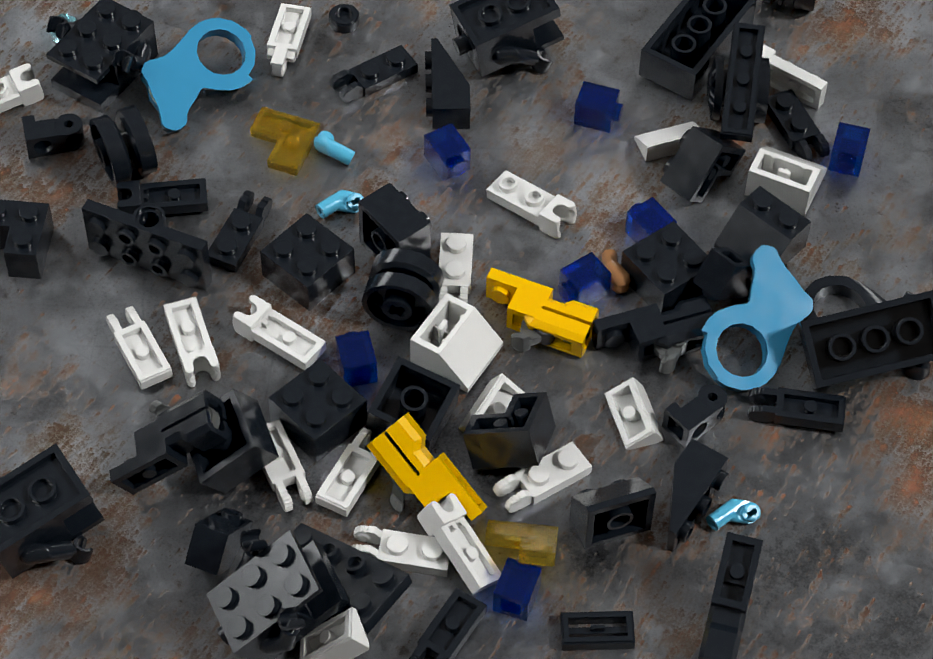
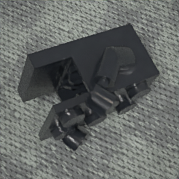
(505, 32)
(101, 52)
(43, 512)
(275, 595)

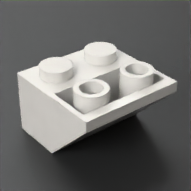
(785, 177)
(455, 342)

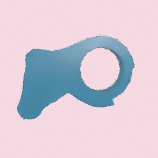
(180, 76)
(771, 314)

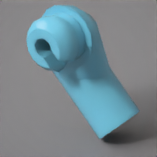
(326, 145)
(340, 201)
(734, 511)

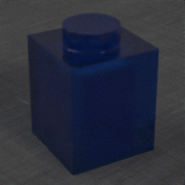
(597, 107)
(849, 149)
(447, 152)
(646, 219)
(584, 280)
(356, 358)
(517, 589)

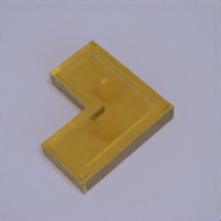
(292, 137)
(535, 542)

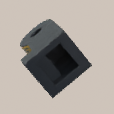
(52, 135)
(696, 416)

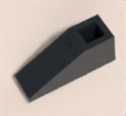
(449, 90)
(694, 481)

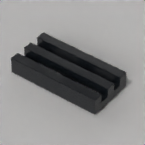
(597, 636)

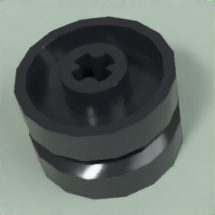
(123, 145)
(402, 289)

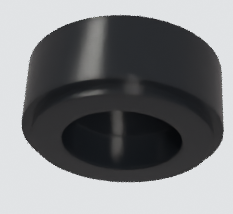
(344, 18)

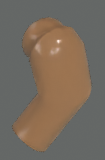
(620, 277)

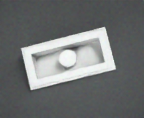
(662, 142)
(493, 398)
(634, 415)
(336, 638)

